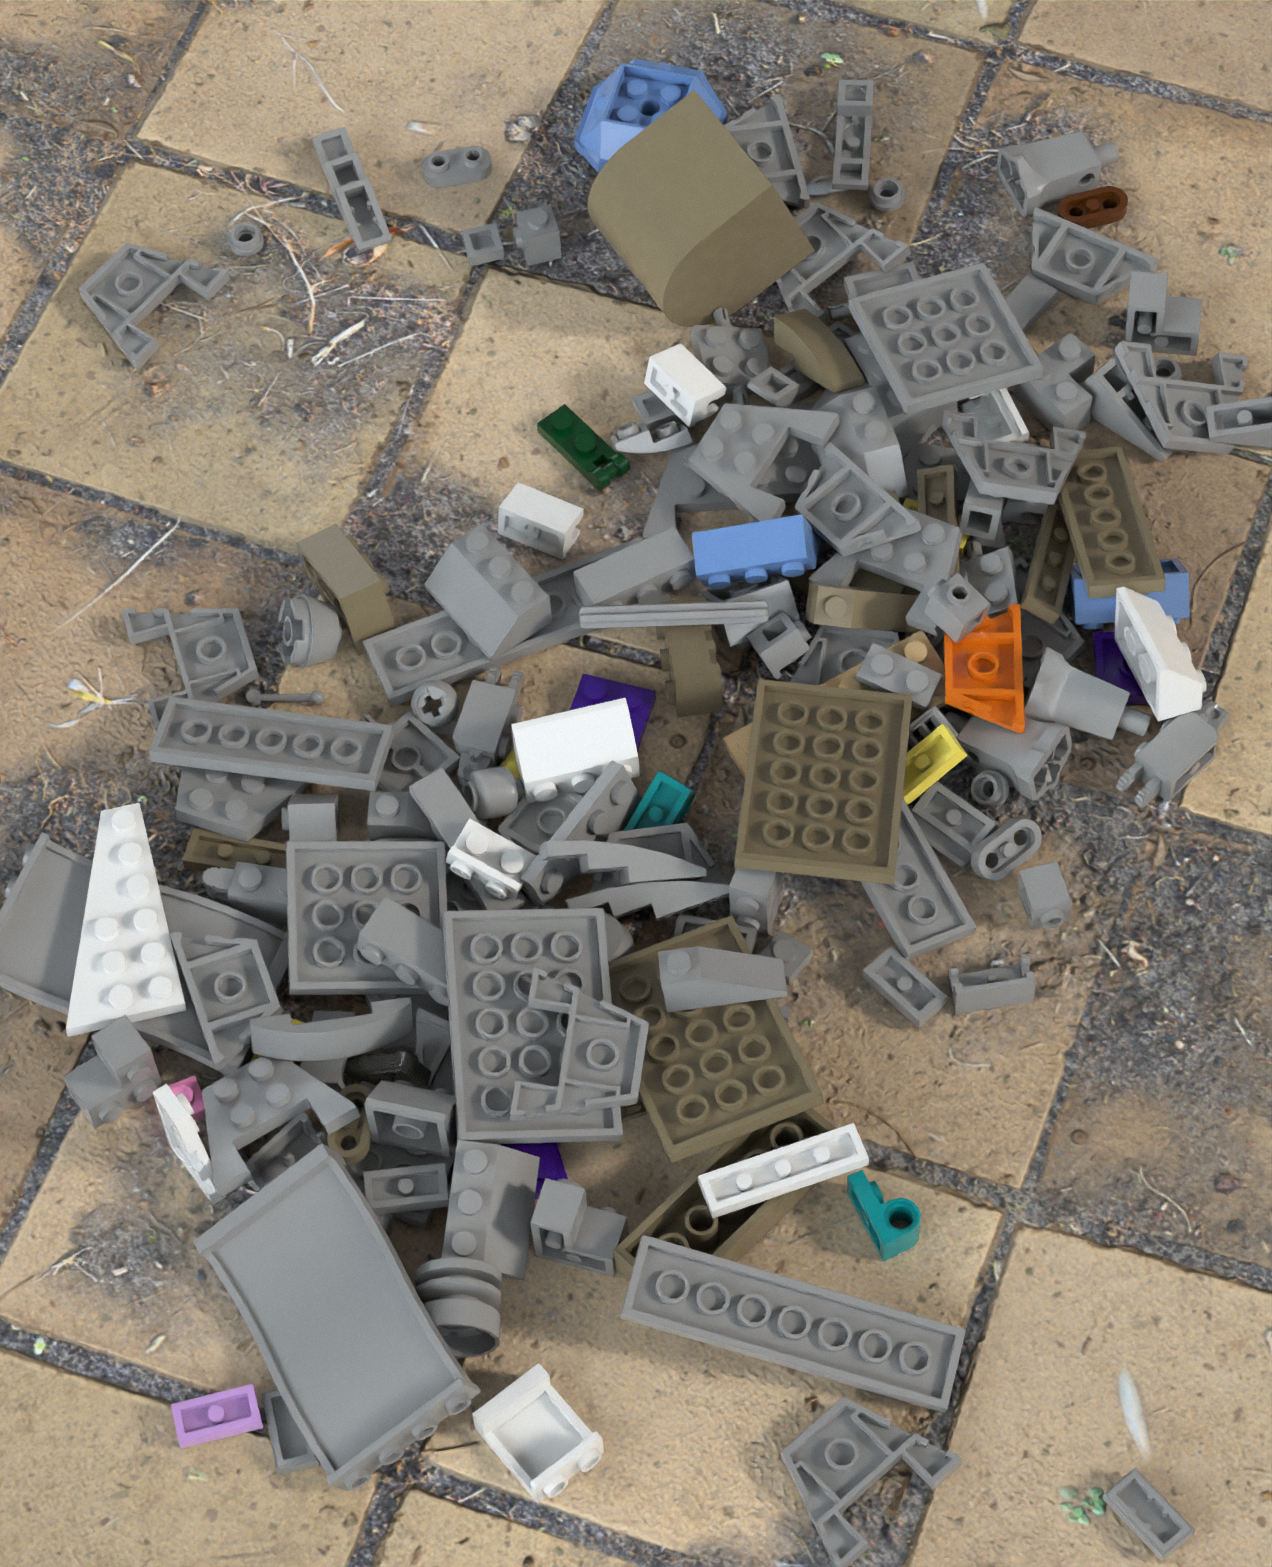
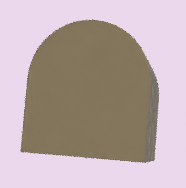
(694, 216)

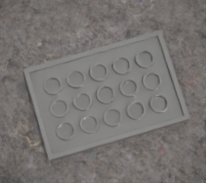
(501, 1038)

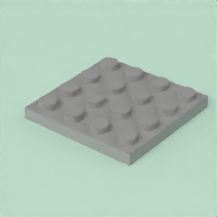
(945, 338)
(333, 895)

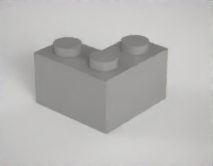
(1161, 320)
(1058, 396)
(116, 1076)
(572, 1231)

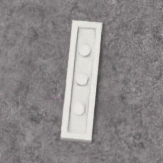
(783, 1170)

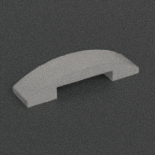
(853, 134)
(787, 384)
(332, 1038)

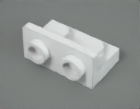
(489, 860)

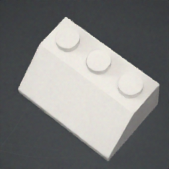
(1157, 656)
(573, 748)

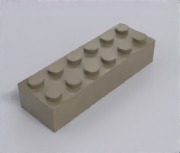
(685, 1214)

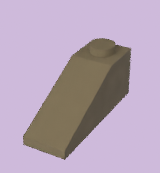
(858, 607)

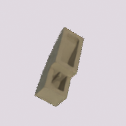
(816, 351)

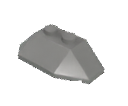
(865, 436)

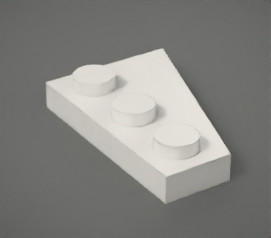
(184, 1139)

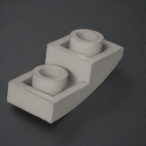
(637, 438)

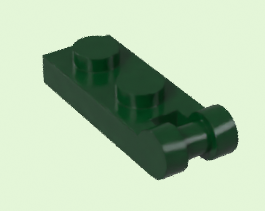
(582, 447)

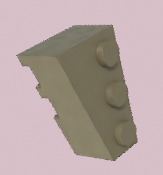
(348, 583)
(692, 667)

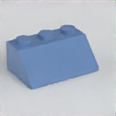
(755, 551)
(1096, 611)

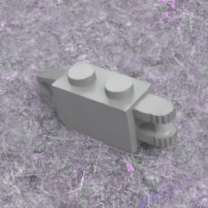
(486, 721)
(1175, 755)
(250, 889)

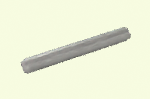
(674, 614)

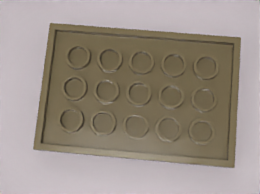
(824, 782)
(712, 1067)

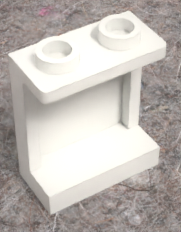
(537, 1434)

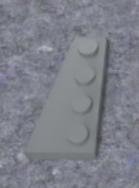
(601, 811)

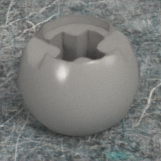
(437, 690)

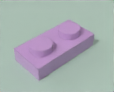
(216, 1416)

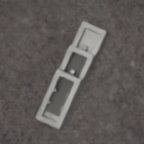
(351, 189)
(448, 816)
(632, 862)
(664, 897)

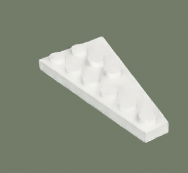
(125, 940)

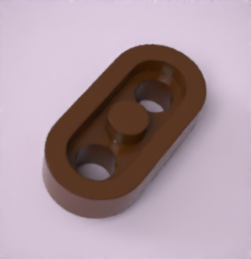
(1091, 205)

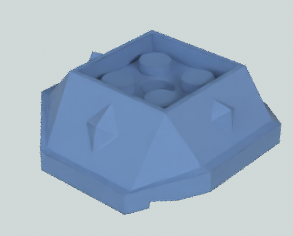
(632, 101)

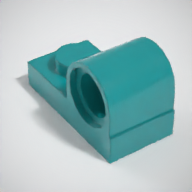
(662, 804)
(879, 1215)

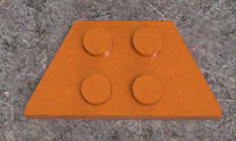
(987, 671)

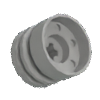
(462, 1303)

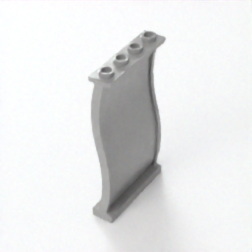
(44, 929)
(336, 1318)

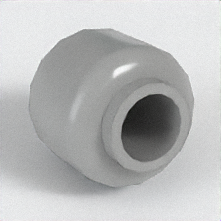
(492, 792)

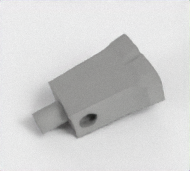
(1052, 169)
(1080, 700)
(1026, 759)

